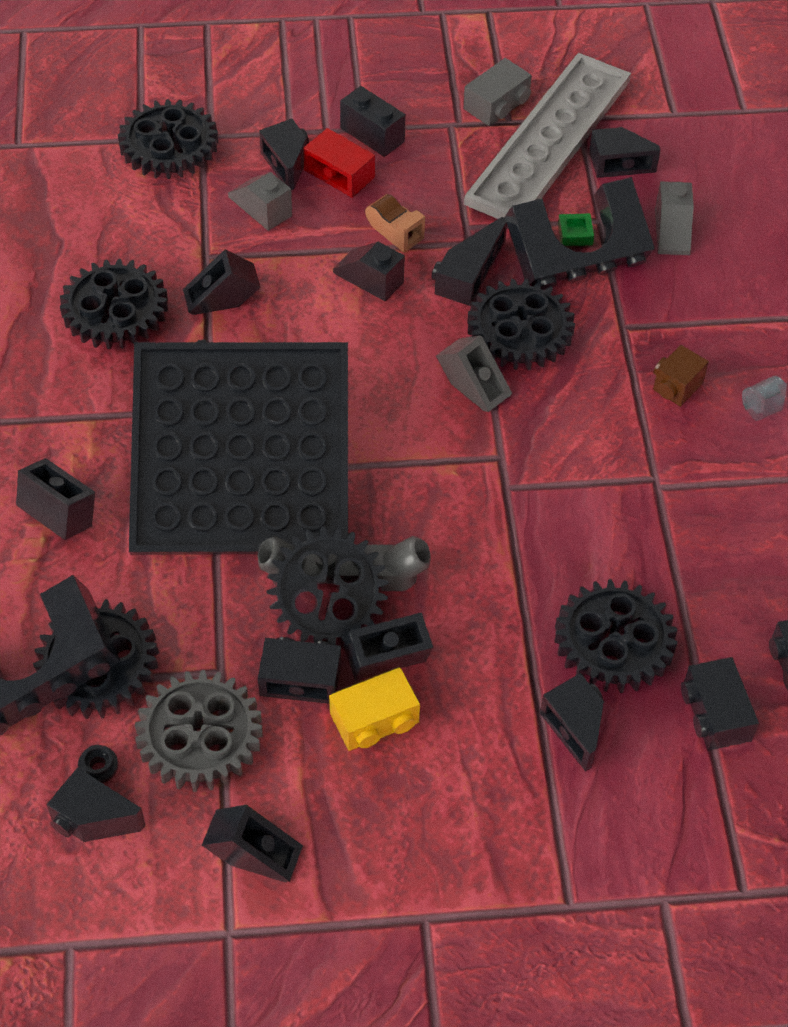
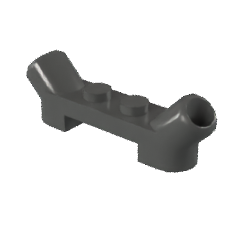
(401, 562)

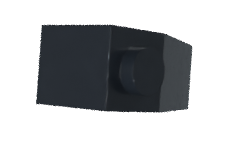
(469, 263)

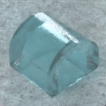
(764, 397)

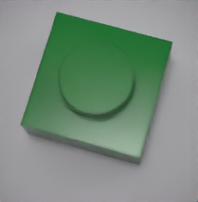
(576, 229)

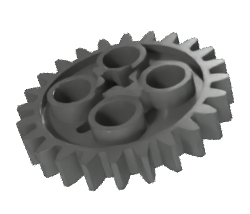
(196, 760)

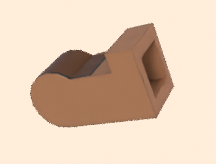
(396, 221)

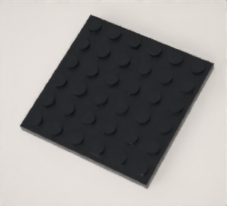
(237, 445)

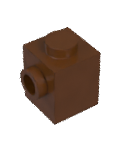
(679, 375)

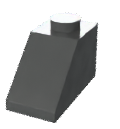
(264, 199)
(674, 218)
(474, 372)

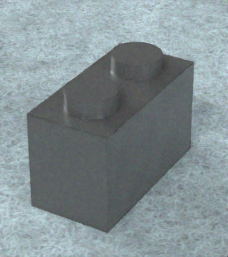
(497, 92)

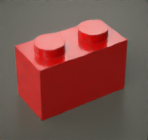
(339, 162)

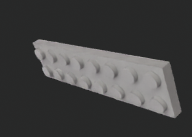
(548, 136)

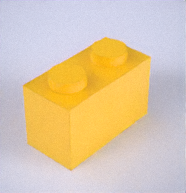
(374, 709)

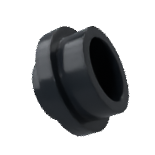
(99, 754)

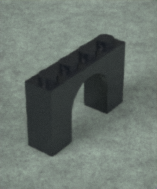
(548, 261)
(79, 654)

